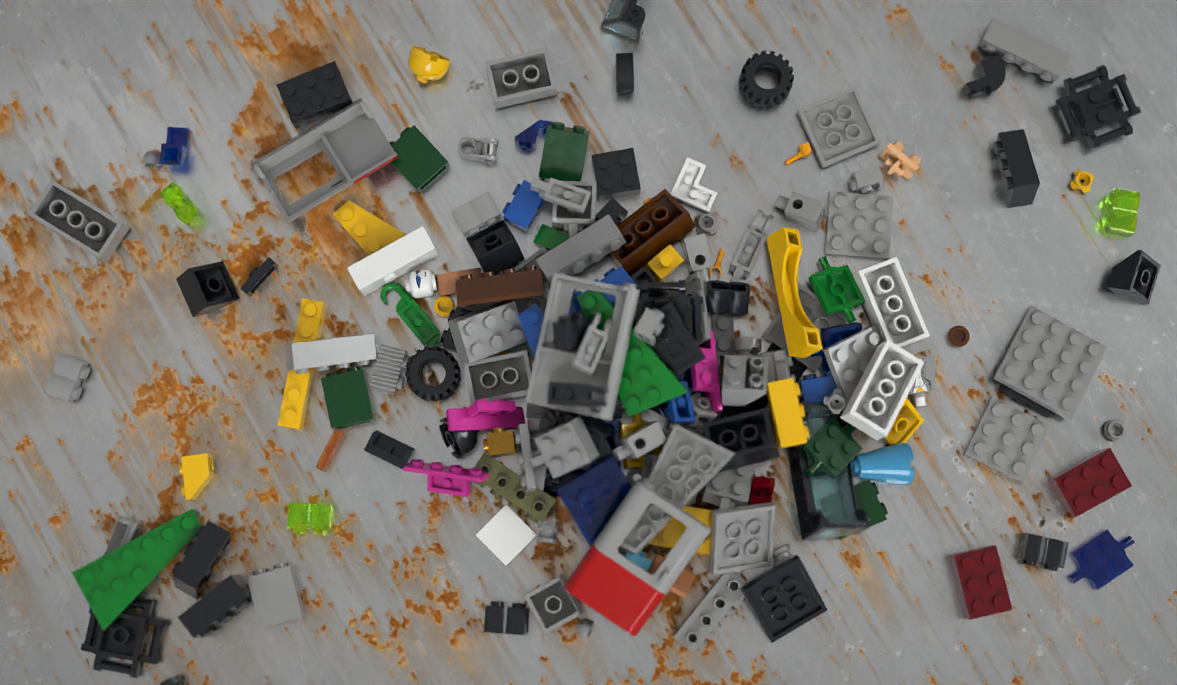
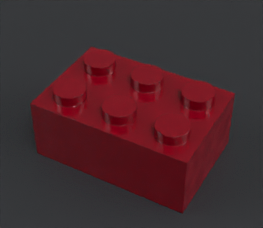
(1089, 482)
(980, 582)

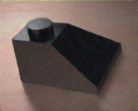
(1134, 277)

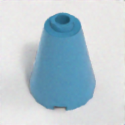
(886, 464)

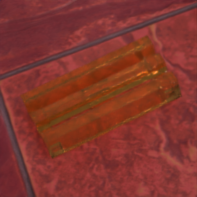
(330, 450)

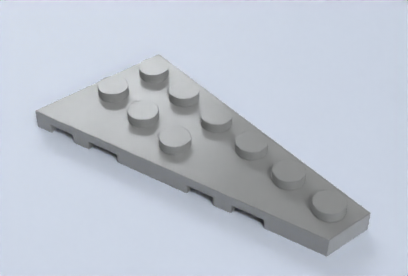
(678, 475)

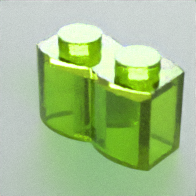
(182, 205)
(1121, 212)
(311, 517)

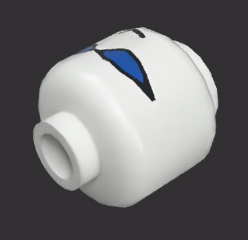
(421, 283)

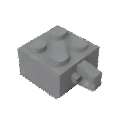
(572, 220)
(565, 447)
(729, 488)
(553, 604)

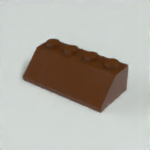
(650, 231)
(499, 287)

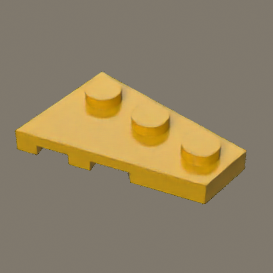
(366, 228)

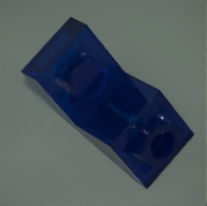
(528, 138)

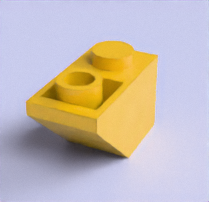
(197, 473)

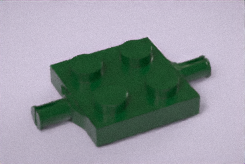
(831, 448)

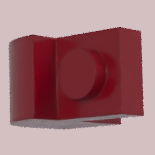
(761, 490)

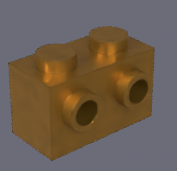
(500, 443)

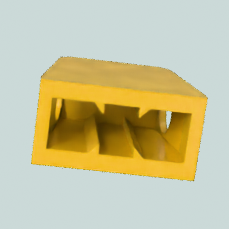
(665, 263)

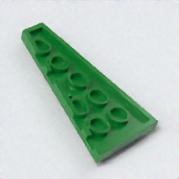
(644, 376)
(123, 573)

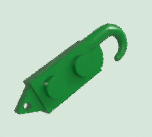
(413, 315)

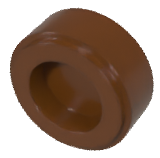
(958, 336)

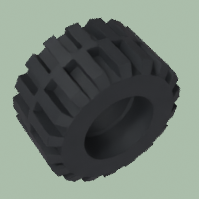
(769, 63)
(426, 356)

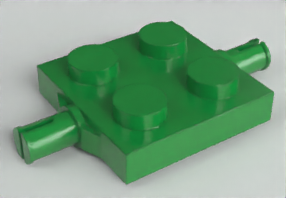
(836, 290)

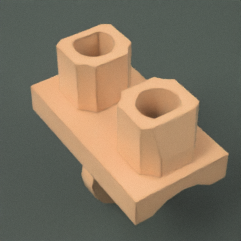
(898, 161)

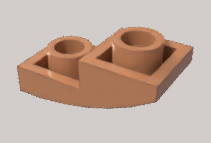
(446, 281)

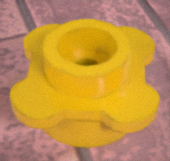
(1087, 177)

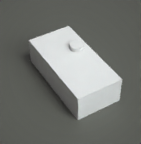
(393, 261)
(891, 303)
(882, 390)

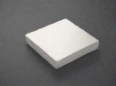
(506, 535)

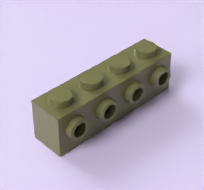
(507, 484)

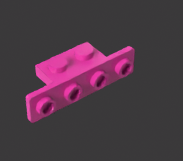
(706, 376)
(486, 416)
(447, 479)

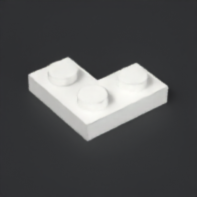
(687, 188)

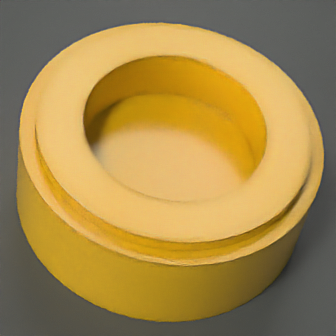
(443, 306)

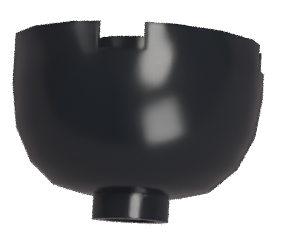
(461, 441)

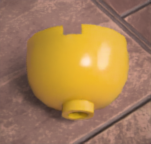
(427, 64)

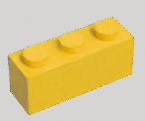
(787, 413)

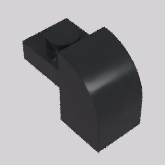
(991, 75)

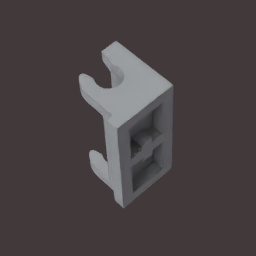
(124, 532)

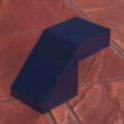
(176, 146)

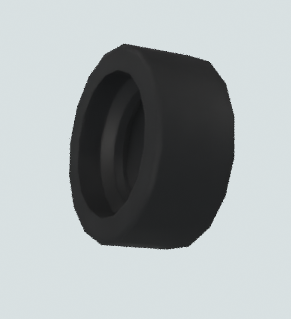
(625, 72)

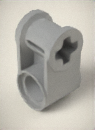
(479, 150)

